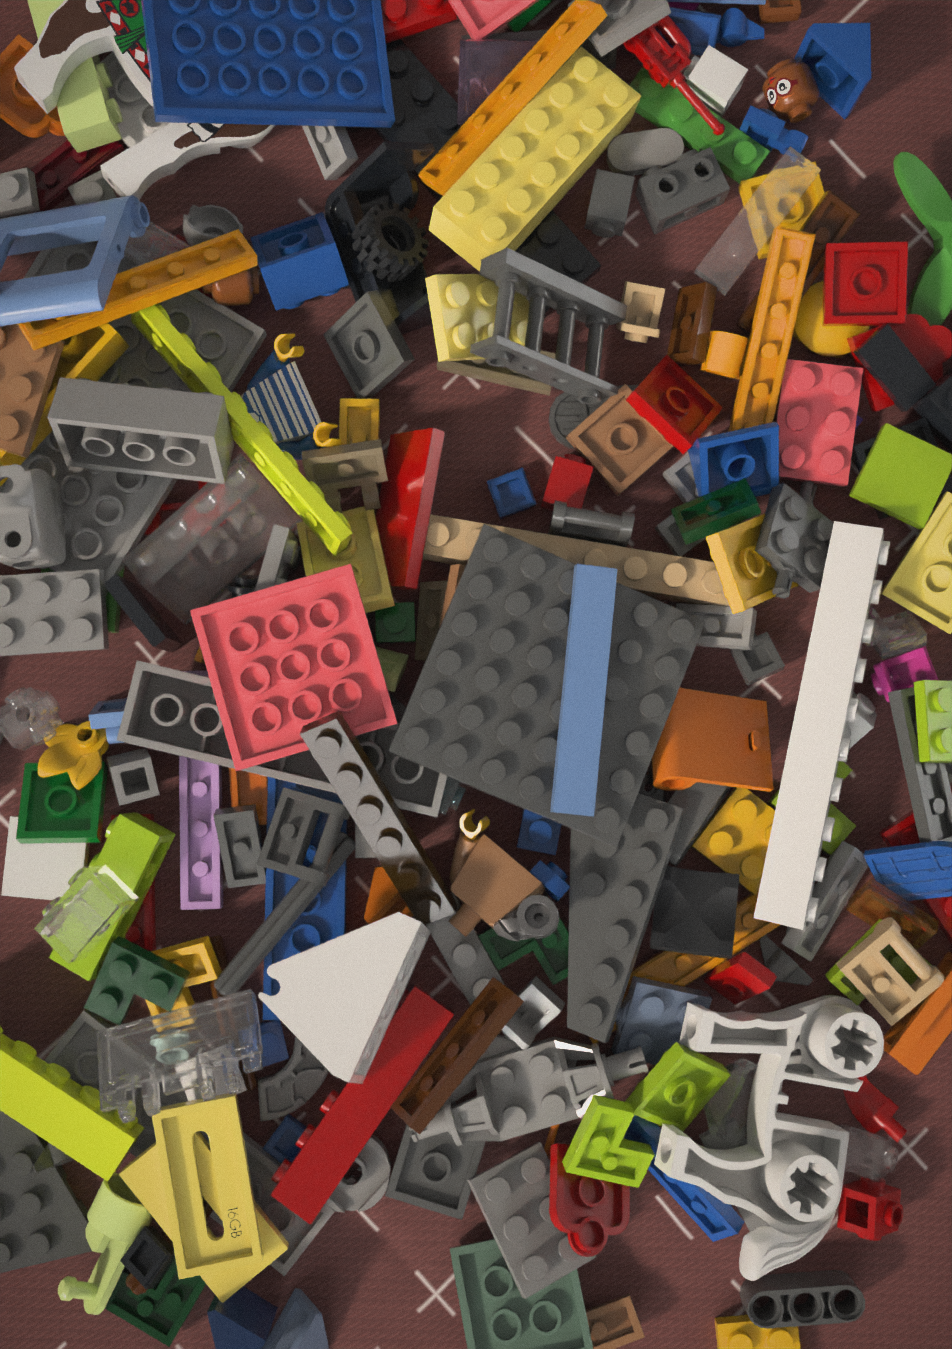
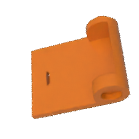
(714, 742)

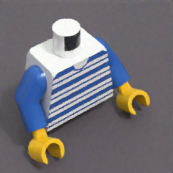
(284, 404)

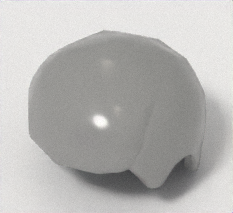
(207, 223)

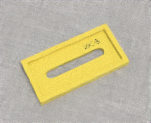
(146, 1182)
(193, 1245)

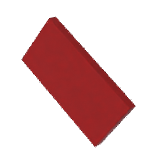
(407, 502)

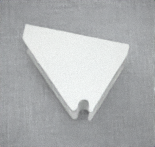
(347, 991)

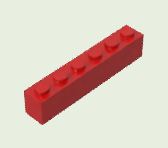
(359, 1108)

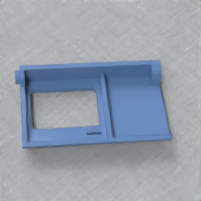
(76, 290)

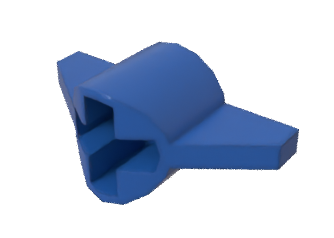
(737, 29)

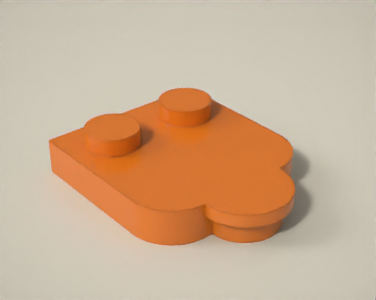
(16, 104)

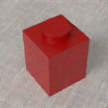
(567, 481)

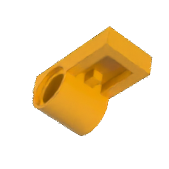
(725, 354)

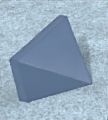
(298, 1326)

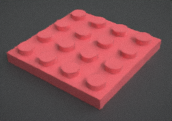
(291, 660)

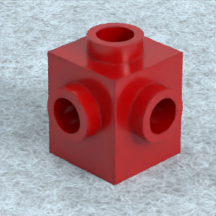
(870, 1208)

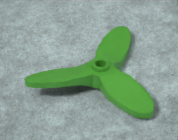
(934, 209)

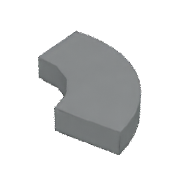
(291, 1085)

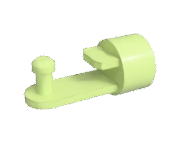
(112, 1227)

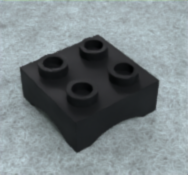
(695, 913)

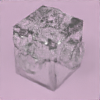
(29, 718)

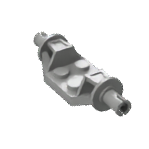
(530, 1090)

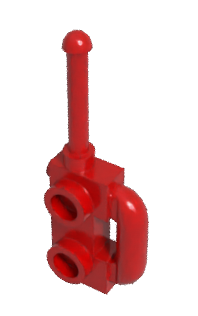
(668, 63)

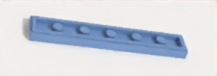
(584, 690)

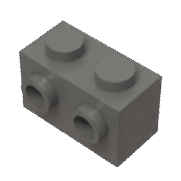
(681, 189)

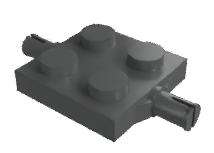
(795, 538)

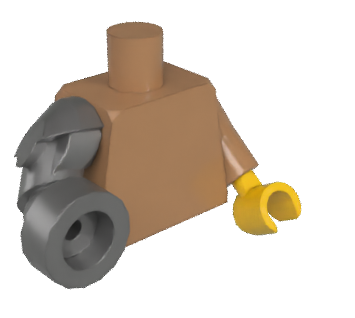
(496, 888)

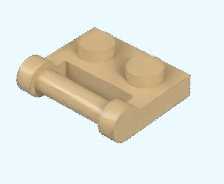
(880, 980)

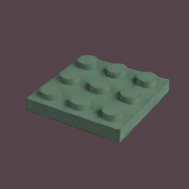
(499, 1316)

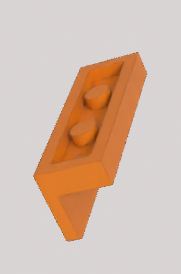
(925, 1027)

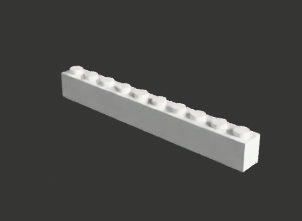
(820, 725)

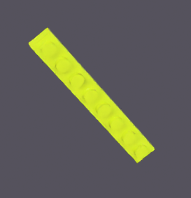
(251, 436)

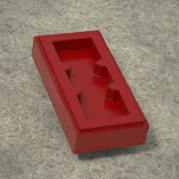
(740, 978)

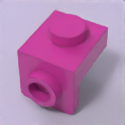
(902, 671)

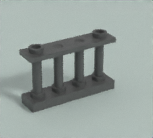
(571, 301)

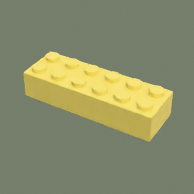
(535, 160)

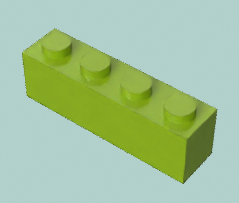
(134, 853)

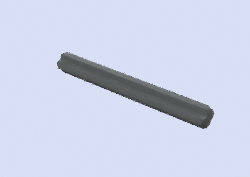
(278, 923)

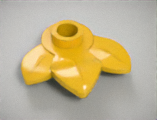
(74, 754)

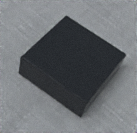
(148, 1257)

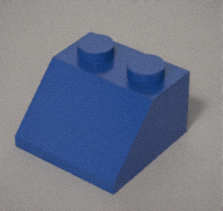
(299, 262)

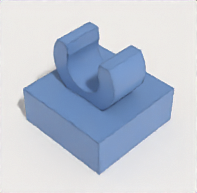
(108, 715)

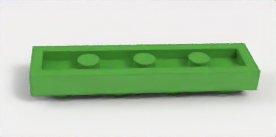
(668, 108)

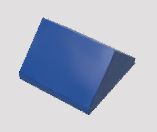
(839, 62)
(735, 456)

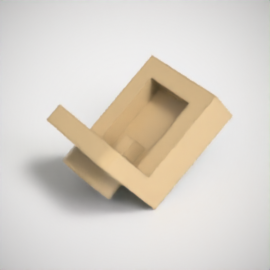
(642, 311)

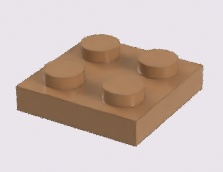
(618, 442)

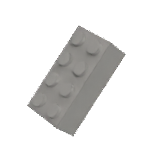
(142, 430)

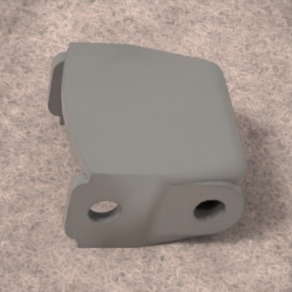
(31, 520)

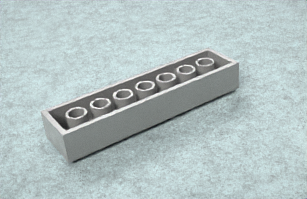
(181, 717)

